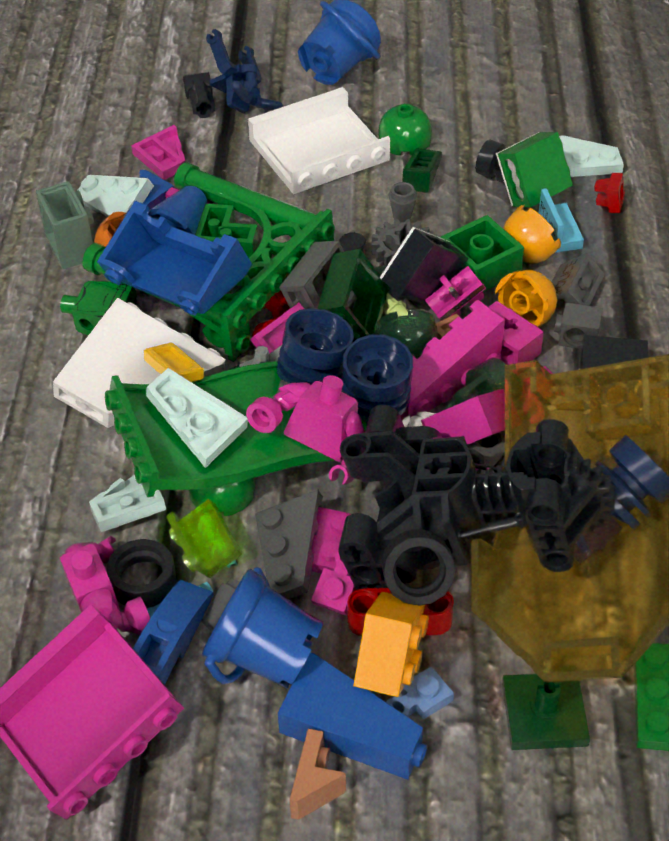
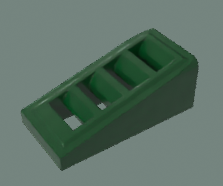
(422, 169)

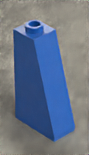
(351, 719)

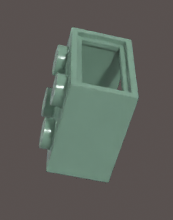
(65, 223)

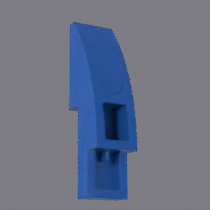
(172, 627)

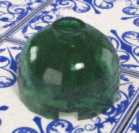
(412, 329)

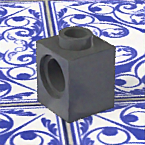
(577, 322)

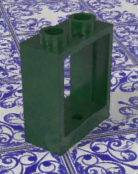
(348, 274)

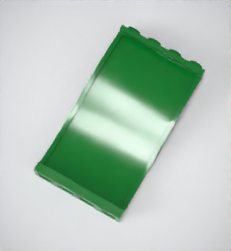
(167, 463)

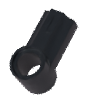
(200, 93)

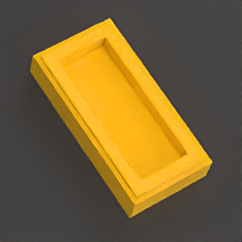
(172, 357)

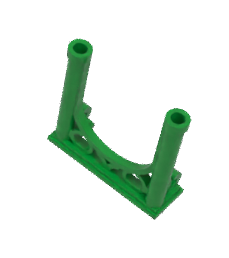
(229, 317)

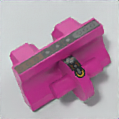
(456, 293)

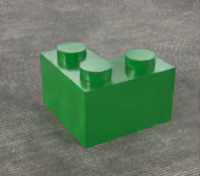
(220, 220)

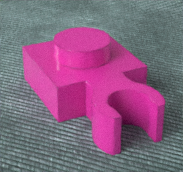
(334, 588)

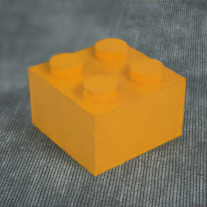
(390, 645)

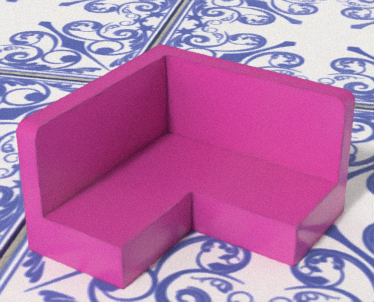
(472, 419)

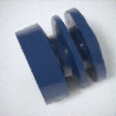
(313, 346)
(378, 373)
(634, 479)

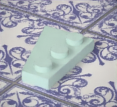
(196, 415)

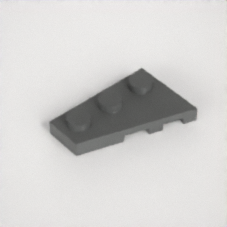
(287, 542)

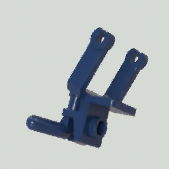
(238, 81)

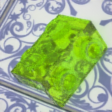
(204, 539)

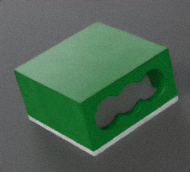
(533, 166)

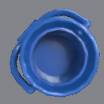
(340, 41)
(260, 634)

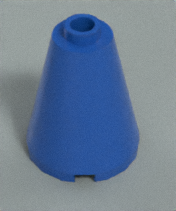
(182, 209)

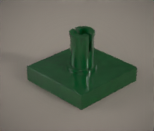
(544, 713)

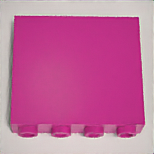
(82, 711)

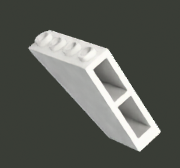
(118, 349)

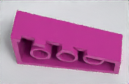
(446, 361)

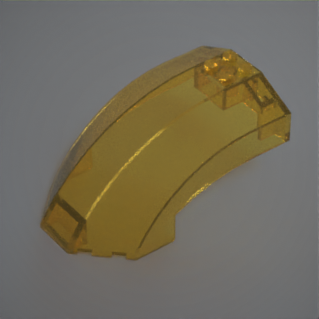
(617, 600)

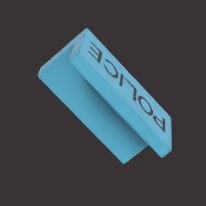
(562, 221)

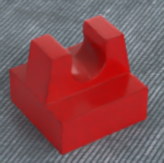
(613, 192)

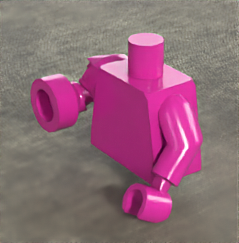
(319, 420)
(91, 585)

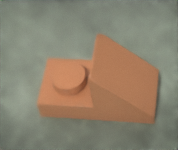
(313, 781)

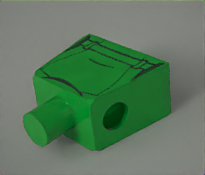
(94, 302)

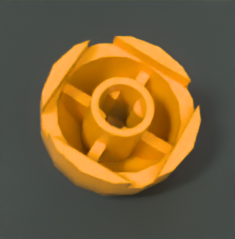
(533, 234)
(528, 295)

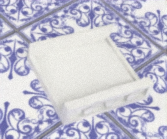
(316, 141)

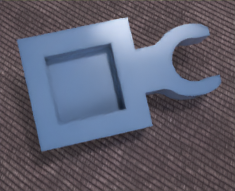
(425, 695)

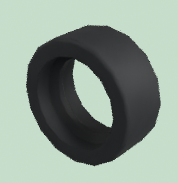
(137, 552)
(424, 594)

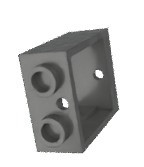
(298, 284)

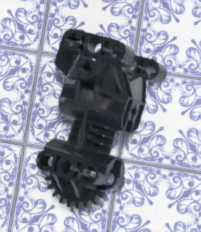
(441, 490)

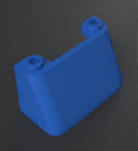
(172, 261)

